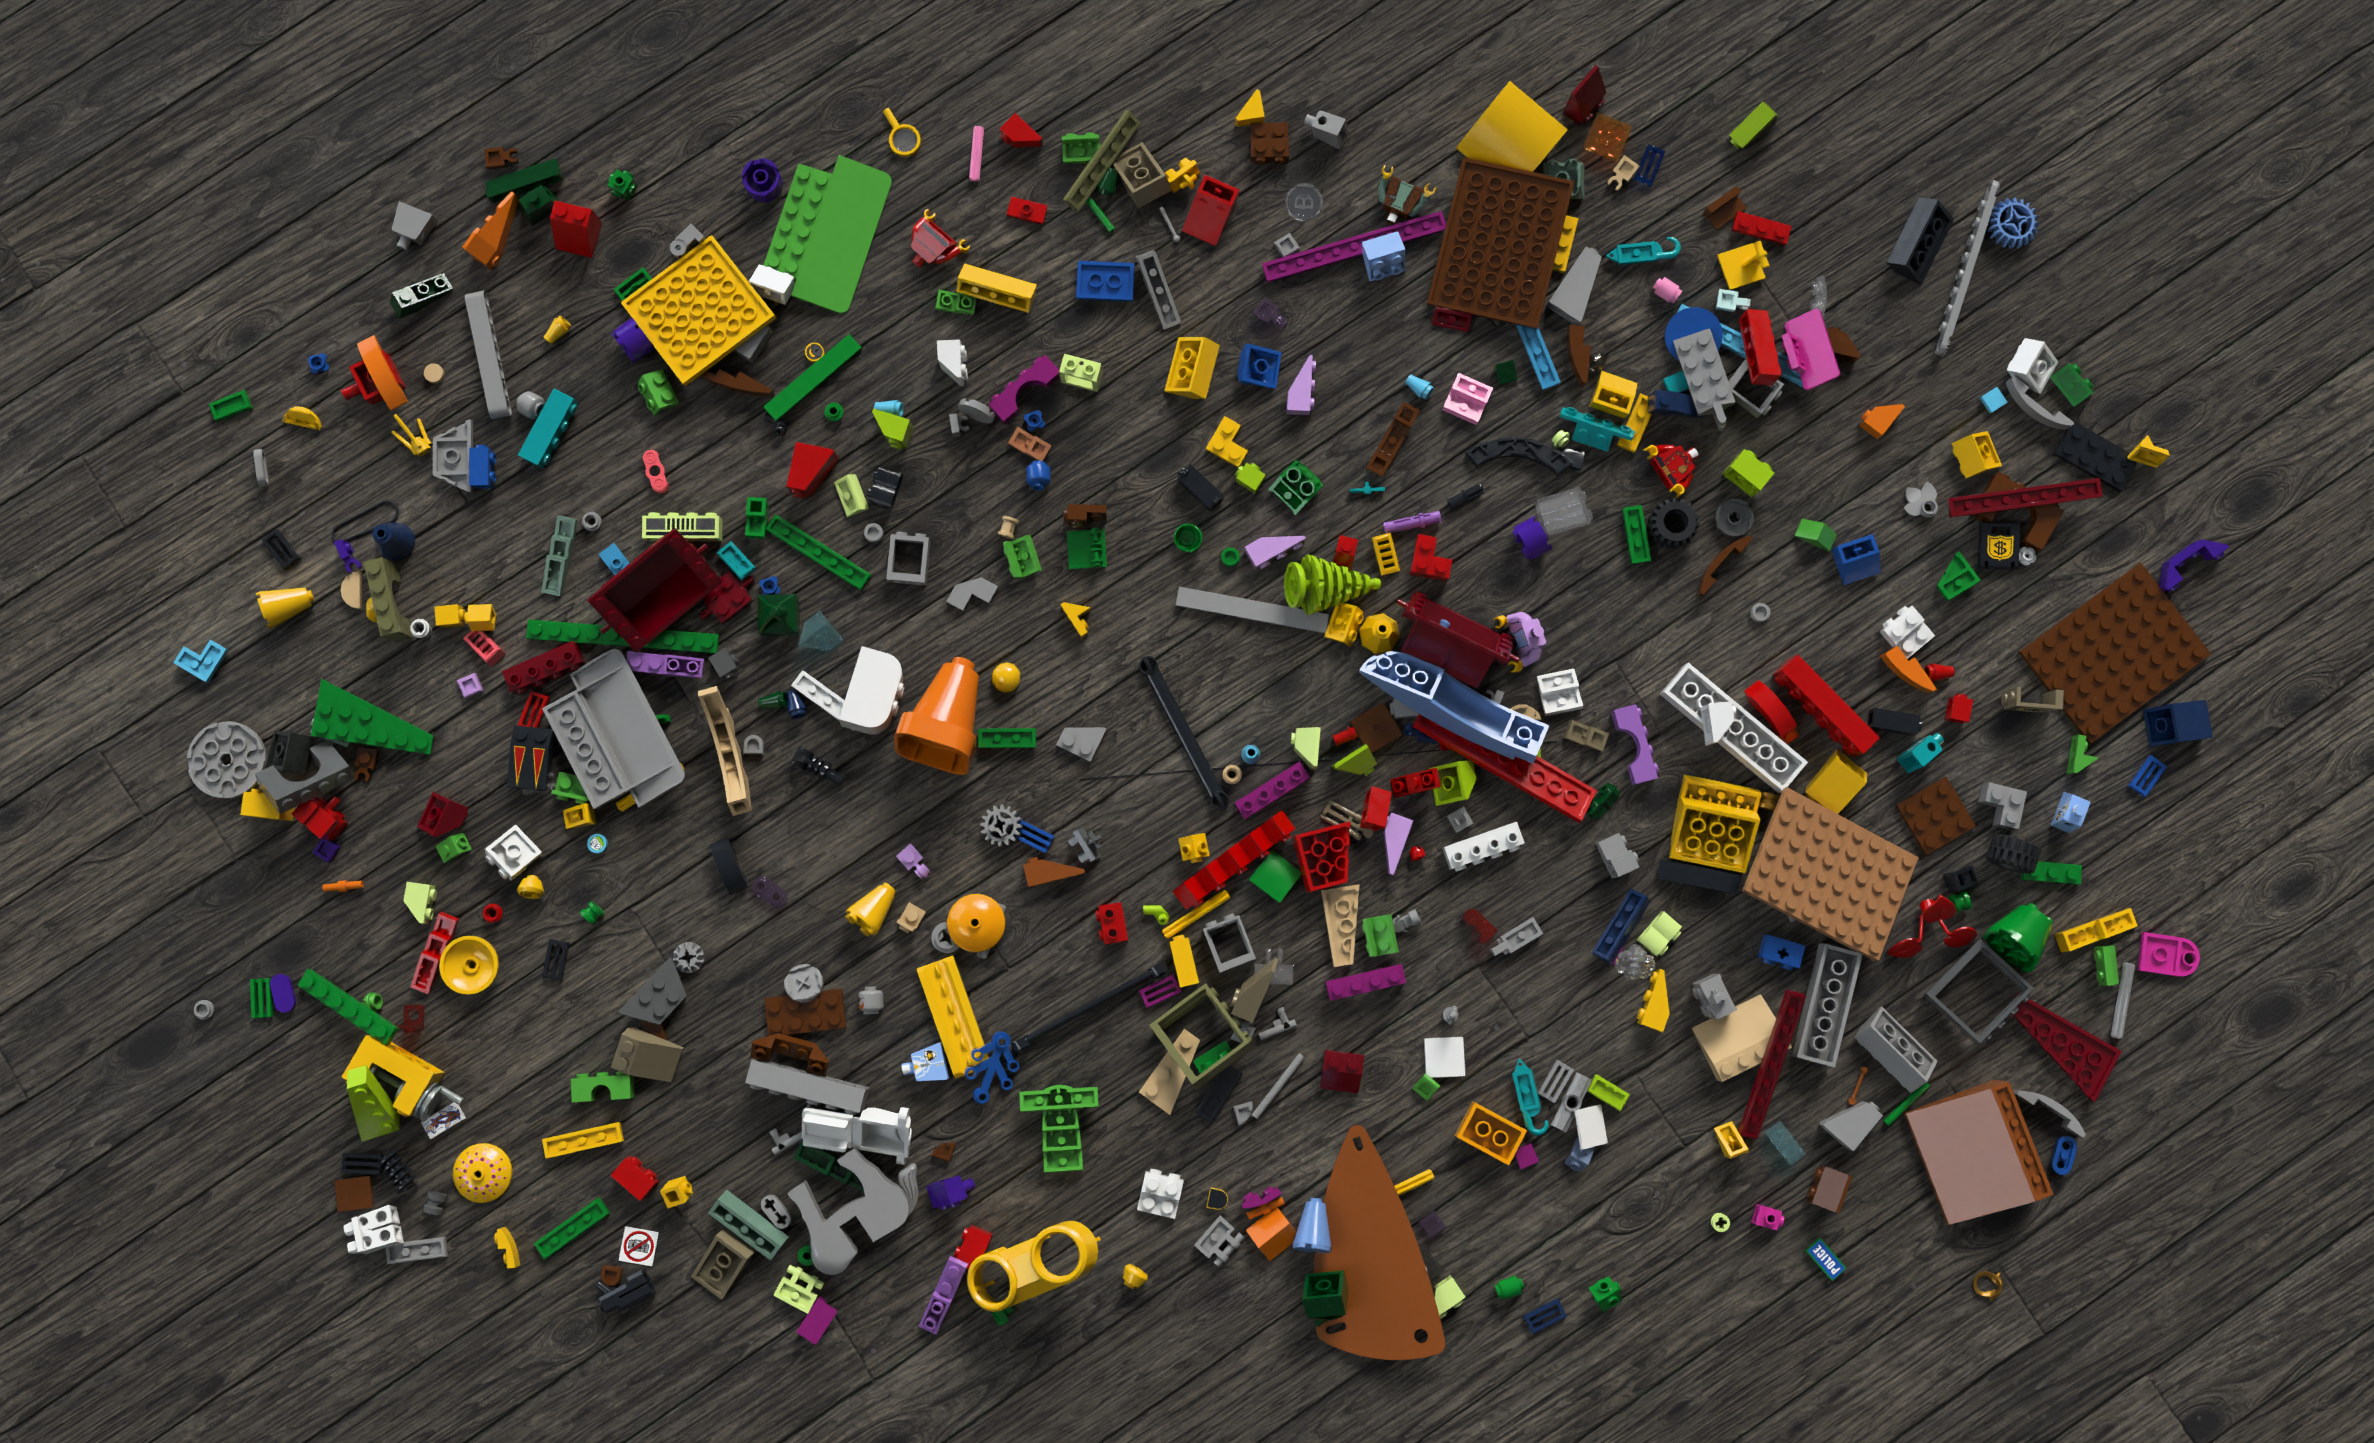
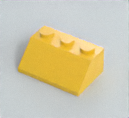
(1192, 367)

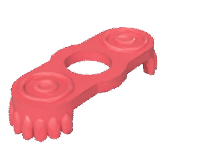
(658, 482)

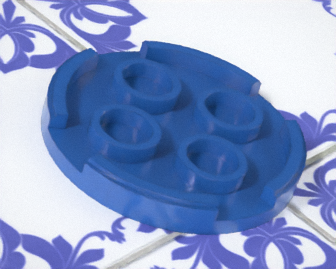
(1689, 322)

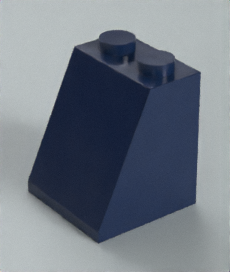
(2177, 723)

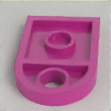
(2166, 955)

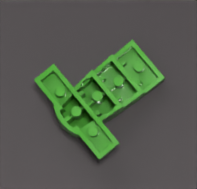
(1060, 1123)

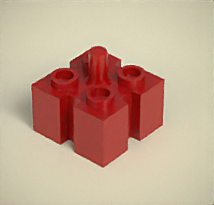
(320, 817)

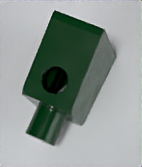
(537, 204)

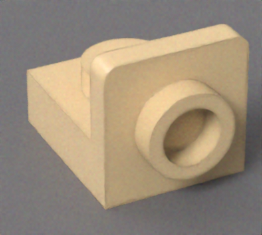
(911, 918)

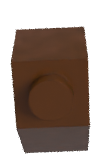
(1842, 345)

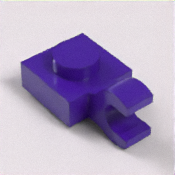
(345, 551)

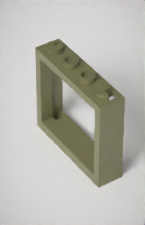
(1184, 1007)

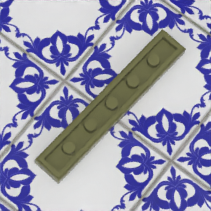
(1101, 160)

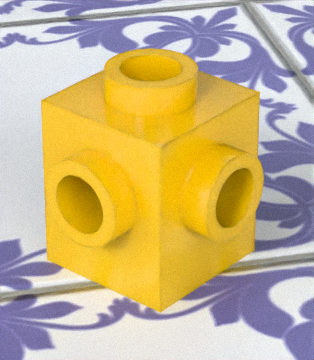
(1194, 847)

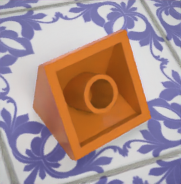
(1272, 1233)

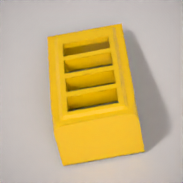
(1379, 556)

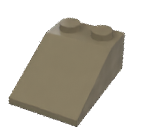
(1141, 175)
(1250, 996)
(646, 1055)
(723, 1262)

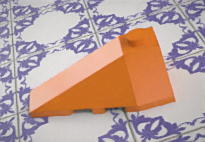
(488, 243)

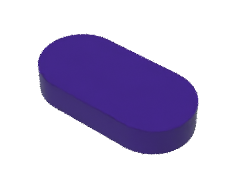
(283, 993)

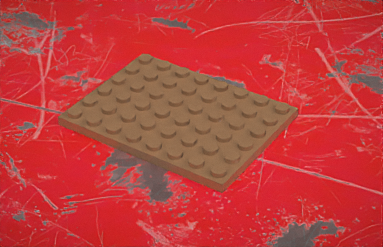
(1830, 874)

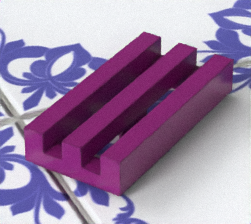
(1174, 984)

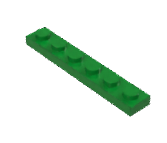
(348, 1007)

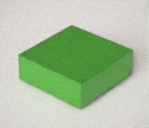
(1426, 1087)

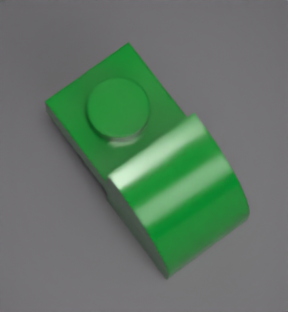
(757, 517)

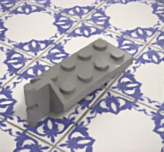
(1705, 375)

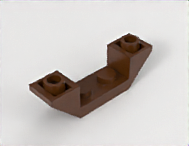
(792, 1047)

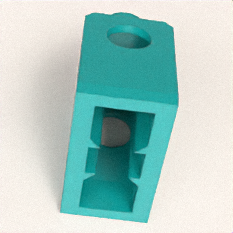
(1921, 753)

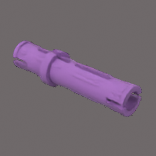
(1419, 520)

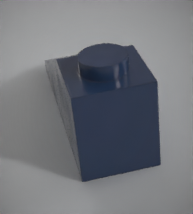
(1671, 404)

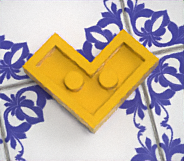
(1222, 444)

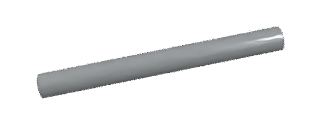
(1278, 1086)

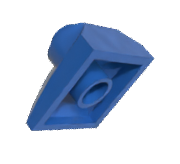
(1259, 366)

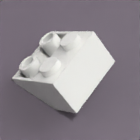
(952, 358)

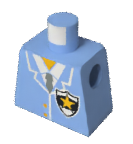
(2071, 811)
(928, 1064)

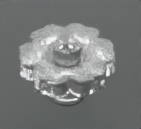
(1635, 963)

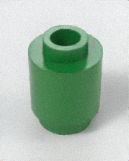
(1509, 1287)

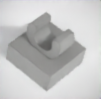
(956, 424)
(1495, 697)
(1459, 819)

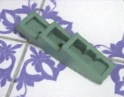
(559, 555)

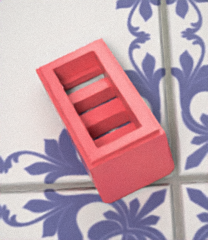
(492, 655)

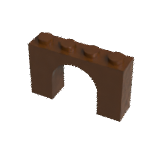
(2042, 517)

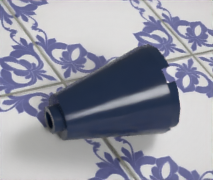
(394, 540)

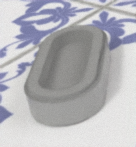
(261, 468)

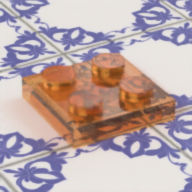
(1607, 137)

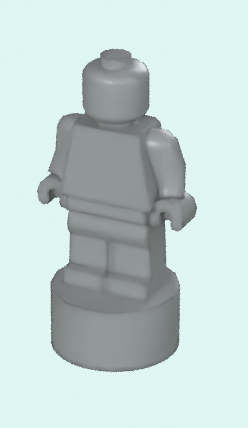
(1401, 924)
(1450, 1014)

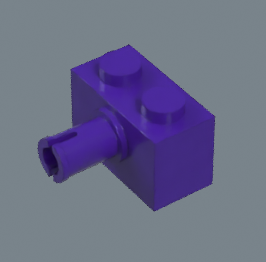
(949, 1191)

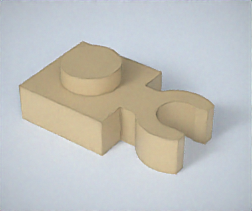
(1624, 171)

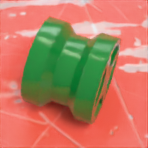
(1961, 901)
(592, 913)

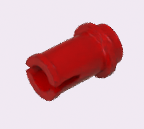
(1345, 736)

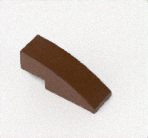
(1578, 353)

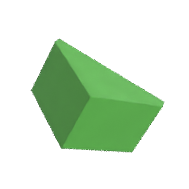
(1816, 534)

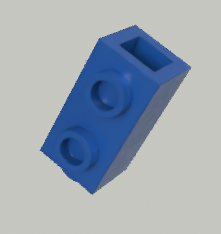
(481, 467)

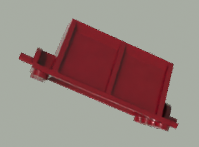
(655, 589)
(1461, 649)

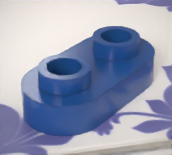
(2066, 1155)

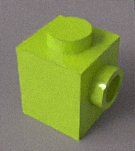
(1250, 477)

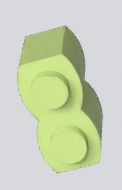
(1659, 933)

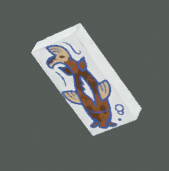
(443, 1120)

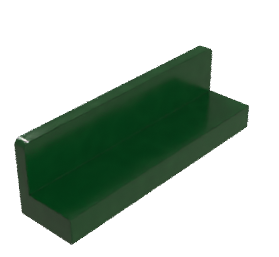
(524, 180)

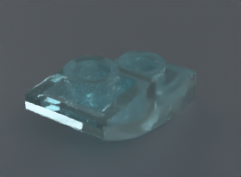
(1785, 1143)

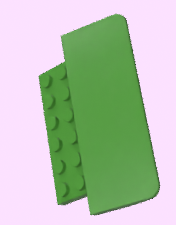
(828, 231)

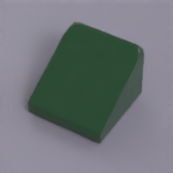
(1505, 372)

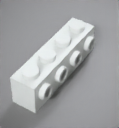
(1482, 846)

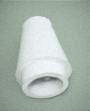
(417, 628)

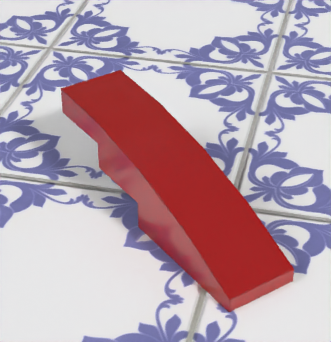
(429, 960)

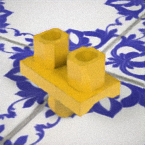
(1184, 177)

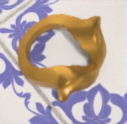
(1995, 1278)

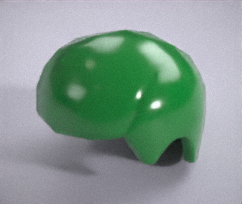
(1188, 537)

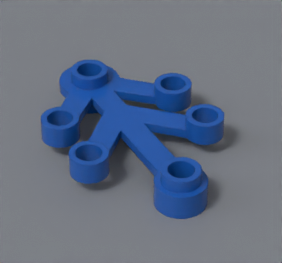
(992, 1064)

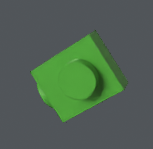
(452, 847)

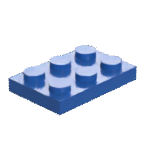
(1105, 281)

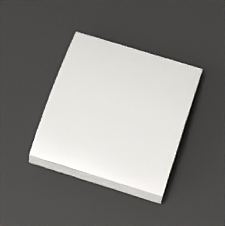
(1559, 692)

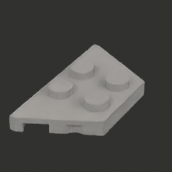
(452, 455)

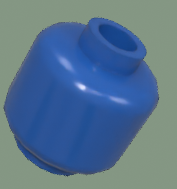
(1038, 475)

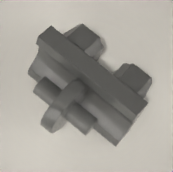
(1089, 844)

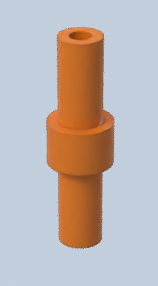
(342, 886)
(1265, 1208)

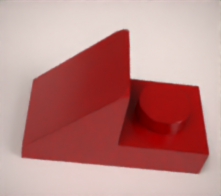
(1345, 551)

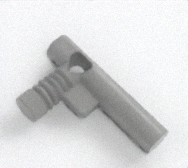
(1279, 1025)
(785, 1140)

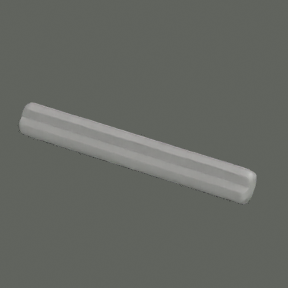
(2122, 1000)

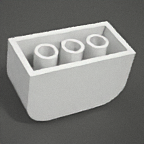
(873, 692)

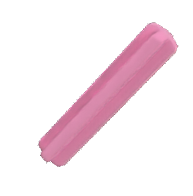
(976, 153)

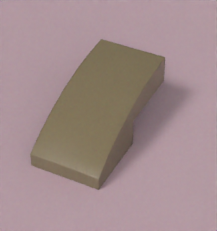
(1586, 735)

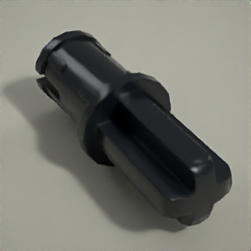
(1465, 496)

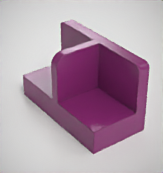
(817, 1321)

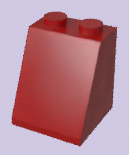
(575, 229)
(809, 468)

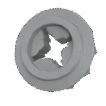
(937, 935)
(695, 963)

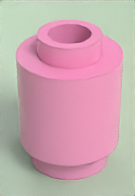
(1667, 290)

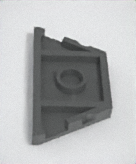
(657, 996)

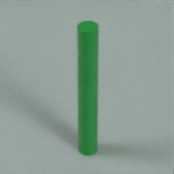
(1100, 215)
(1906, 1104)

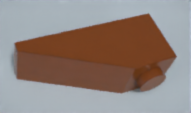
(1043, 871)

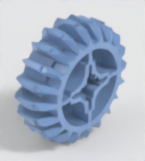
(2014, 237)

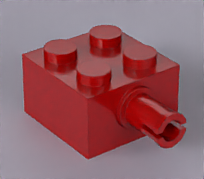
(365, 383)

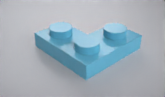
(202, 665)

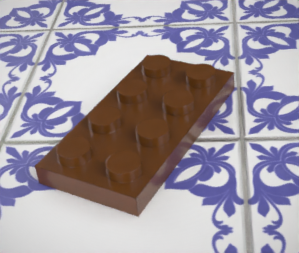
(793, 1017)

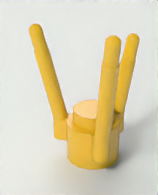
(419, 445)

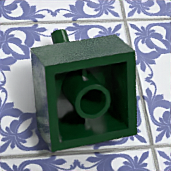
(778, 615)
(1325, 1296)

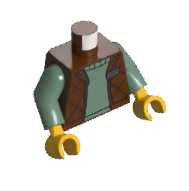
(1401, 197)

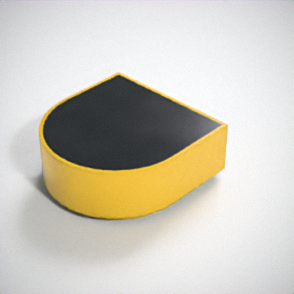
(1217, 1199)

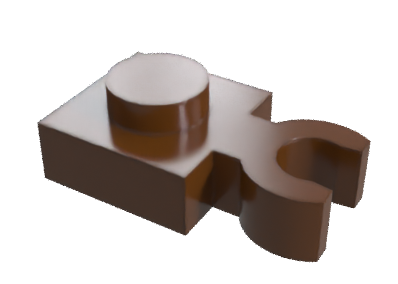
(497, 157)
(366, 760)

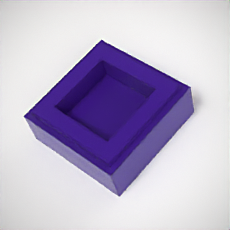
(326, 850)

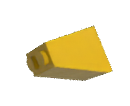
(1836, 782)

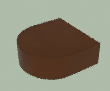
(611, 1275)

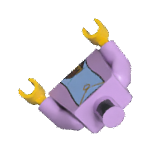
(1527, 636)

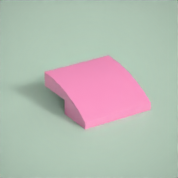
(1467, 399)

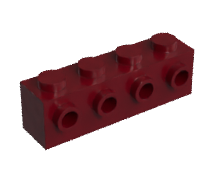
(543, 668)

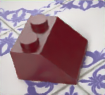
(1341, 1071)

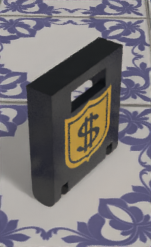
(1998, 549)

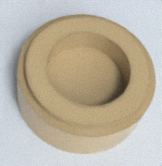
(434, 373)

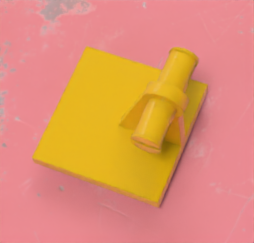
(1744, 265)

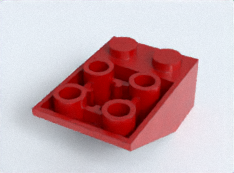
(1210, 210)

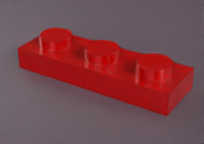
(1761, 228)

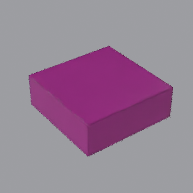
(1526, 1156)

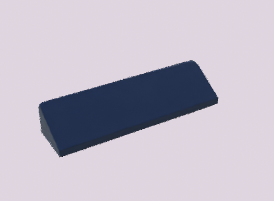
(1621, 926)

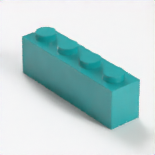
(548, 428)

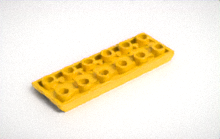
(952, 1013)

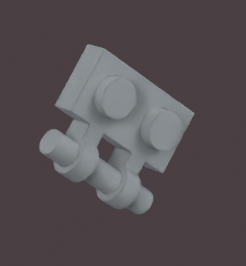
(1215, 1236)

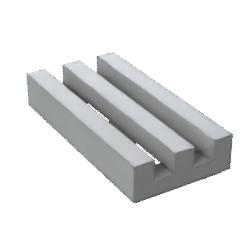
(1547, 1095)

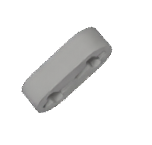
(780, 1208)

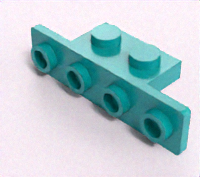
(1595, 431)

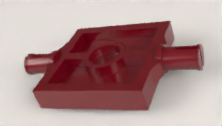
(727, 598)

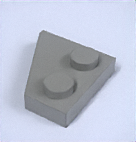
(1081, 741)

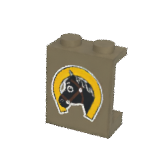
(2051, 701)

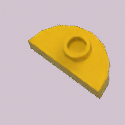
(302, 417)

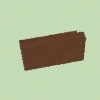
(1724, 208)

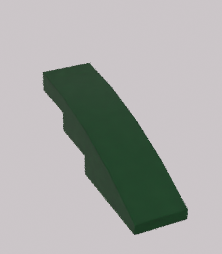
(827, 1164)

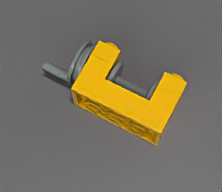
(418, 1092)

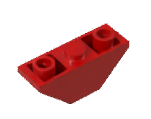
(1415, 783)

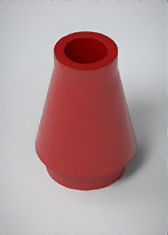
(1938, 672)

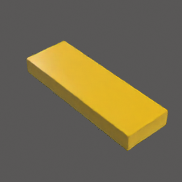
(1637, 421)

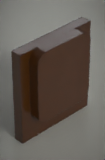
(354, 1193)

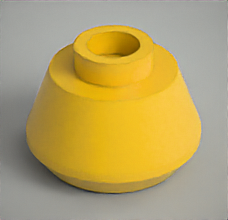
(531, 887)
(1134, 1276)

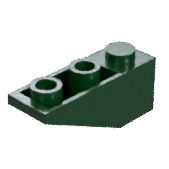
(419, 295)

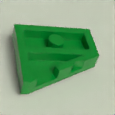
(1957, 578)

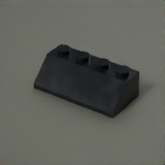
(1920, 239)

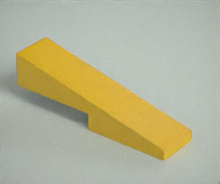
(2095, 930)

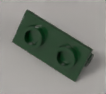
(1607, 794)

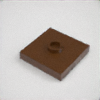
(1376, 727)

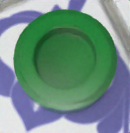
(1230, 557)

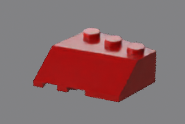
(1323, 856)

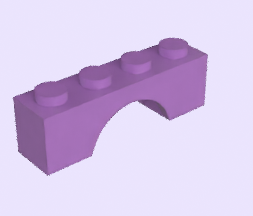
(1629, 721)

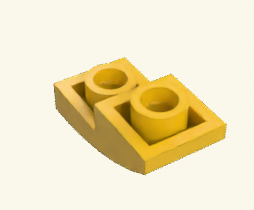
(505, 1241)

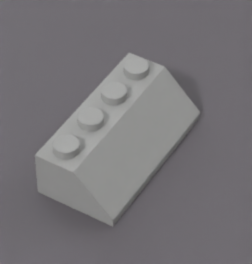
(1896, 1050)

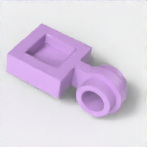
(911, 857)

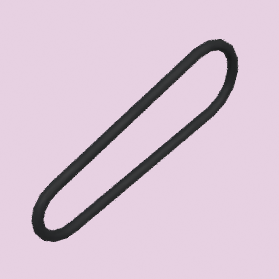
(361, 513)

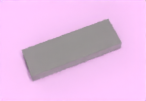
(417, 1250)

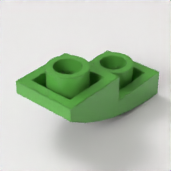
(955, 302)

